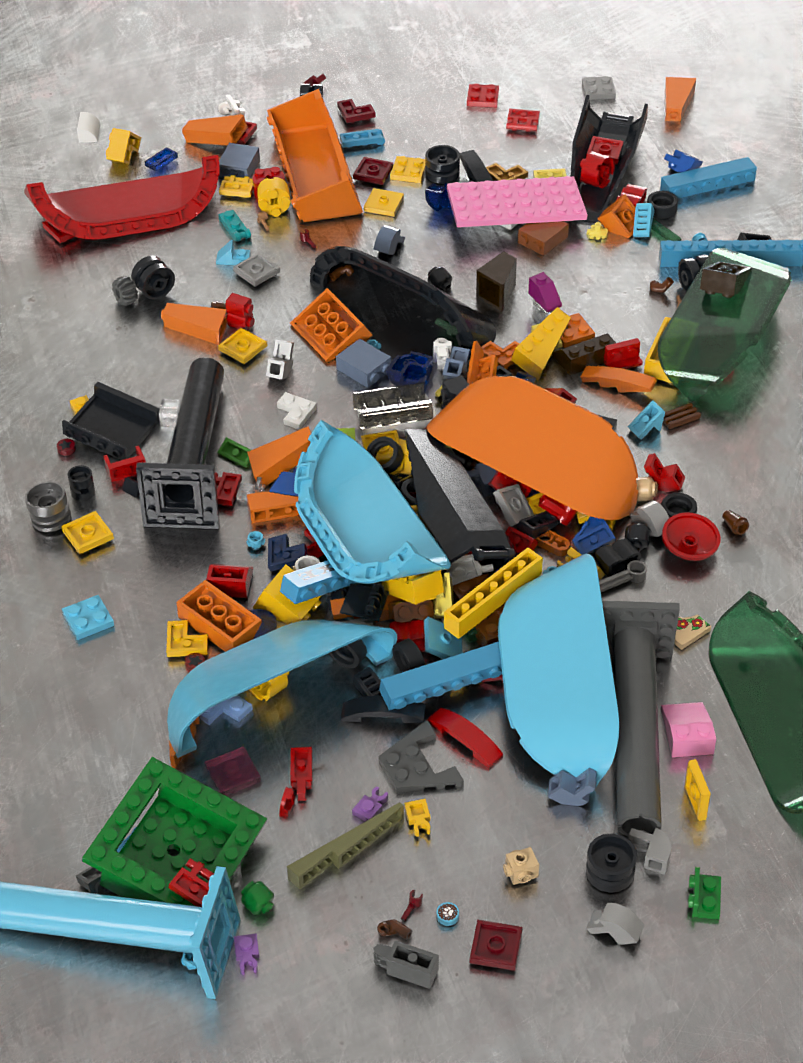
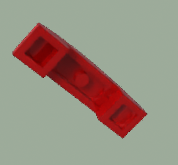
(468, 734)

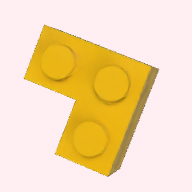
(122, 145)

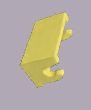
(444, 600)

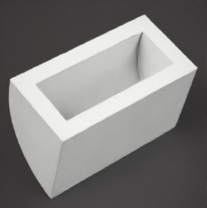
(88, 128)

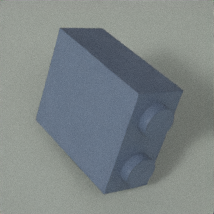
(239, 160)
(363, 363)

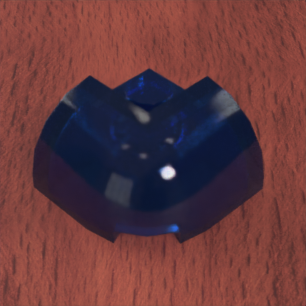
(437, 197)
(410, 369)

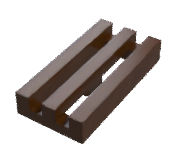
(679, 413)

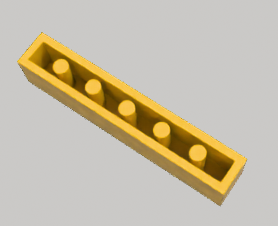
(492, 593)

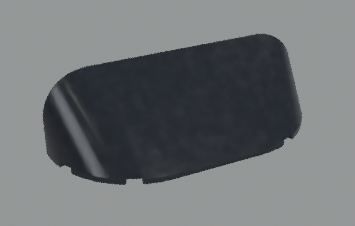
(468, 322)

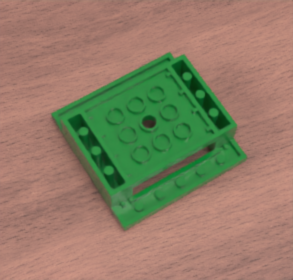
(182, 817)

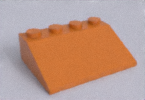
(329, 326)

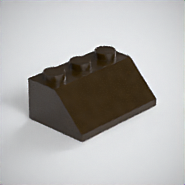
(583, 354)

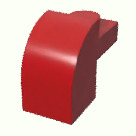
(668, 478)

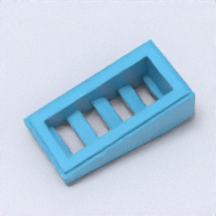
(641, 211)

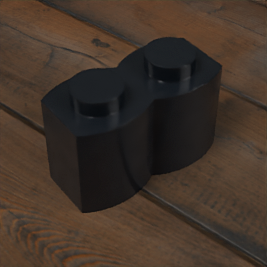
(616, 557)

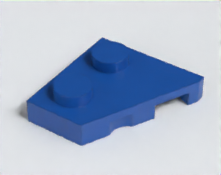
(592, 536)

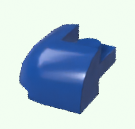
(682, 161)

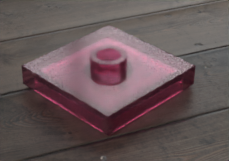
(232, 771)

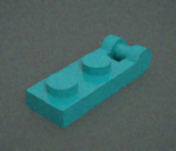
(234, 225)

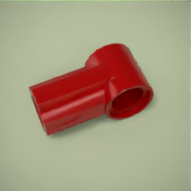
(560, 511)

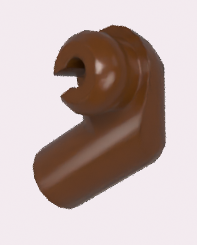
(340, 271)
(661, 287)
(394, 927)

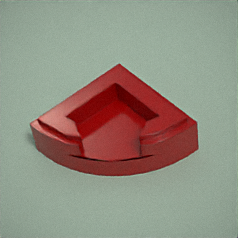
(287, 803)

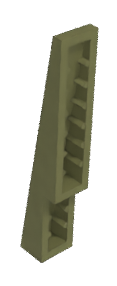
(343, 847)

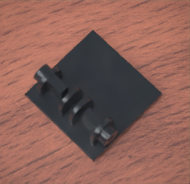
(365, 601)

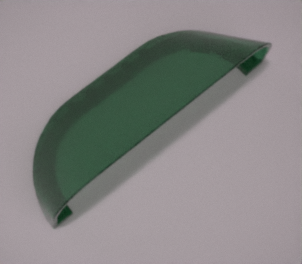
(713, 331)
(761, 674)

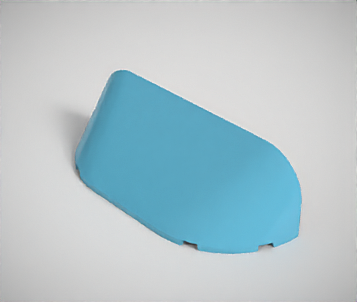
(360, 512)
(262, 661)
(560, 670)

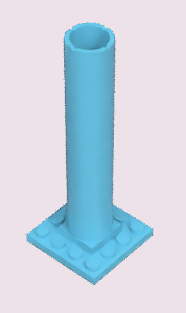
(196, 930)

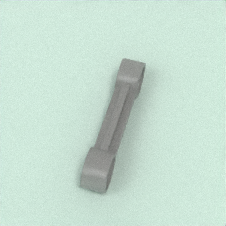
(625, 576)

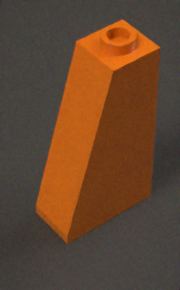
(678, 95)
(215, 130)
(196, 321)
(278, 455)

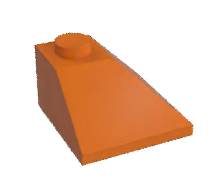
(619, 217)

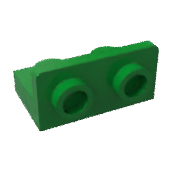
(706, 895)

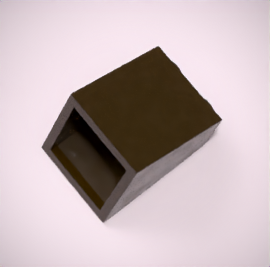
(497, 280)

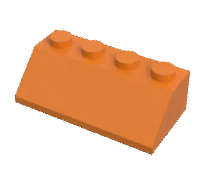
(218, 616)

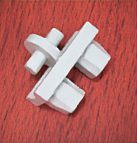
(230, 107)
(441, 352)

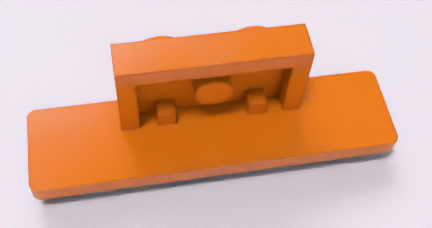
(481, 367)

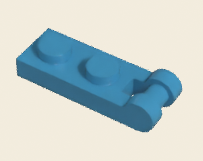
(362, 138)

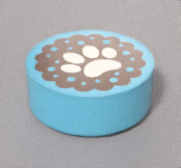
(447, 914)

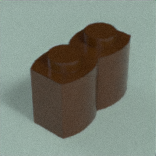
(405, 611)

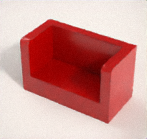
(124, 468)

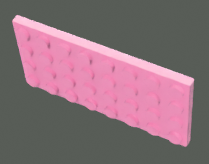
(516, 201)

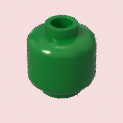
(257, 898)

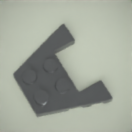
(408, 767)

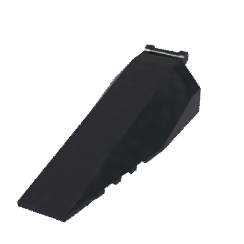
(610, 127)
(452, 504)

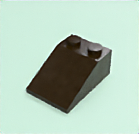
(724, 278)

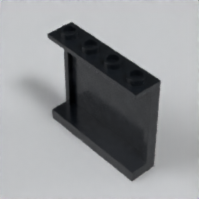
(112, 422)

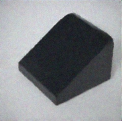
(131, 486)

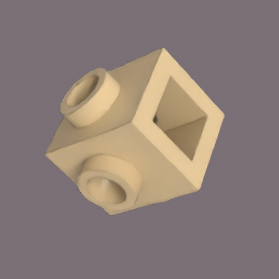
(521, 866)

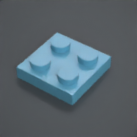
(87, 617)

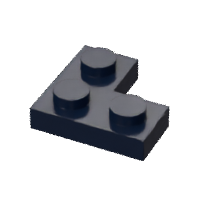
(280, 553)

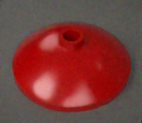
(691, 536)

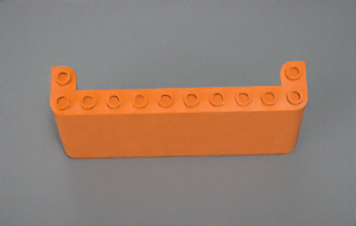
(313, 159)

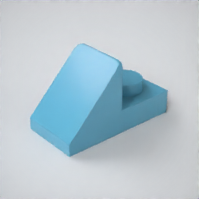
(229, 256)
(650, 417)

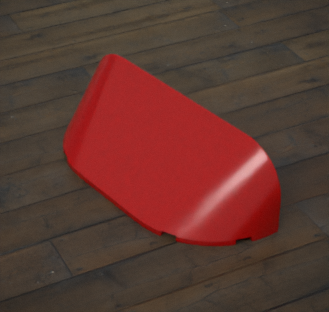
(128, 205)

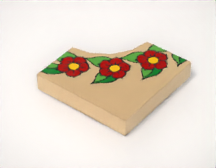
(689, 630)

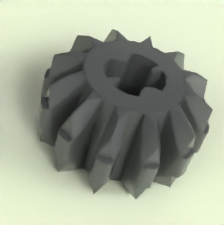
(124, 290)

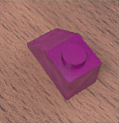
(544, 292)

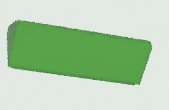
(235, 452)

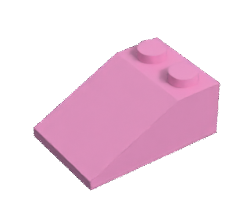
(688, 729)

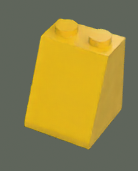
(280, 606)

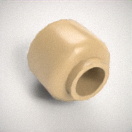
(646, 489)

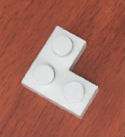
(298, 408)

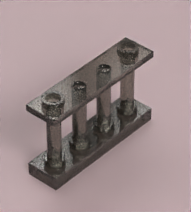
(392, 414)

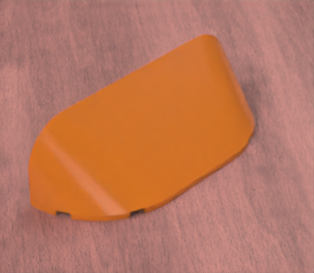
(542, 444)

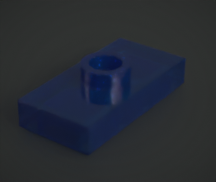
(161, 159)

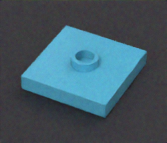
(439, 640)

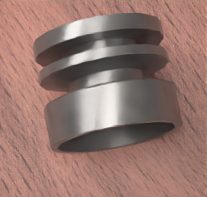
(48, 506)

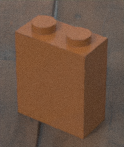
(543, 236)

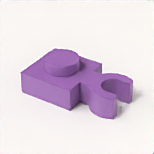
(370, 806)
(246, 951)

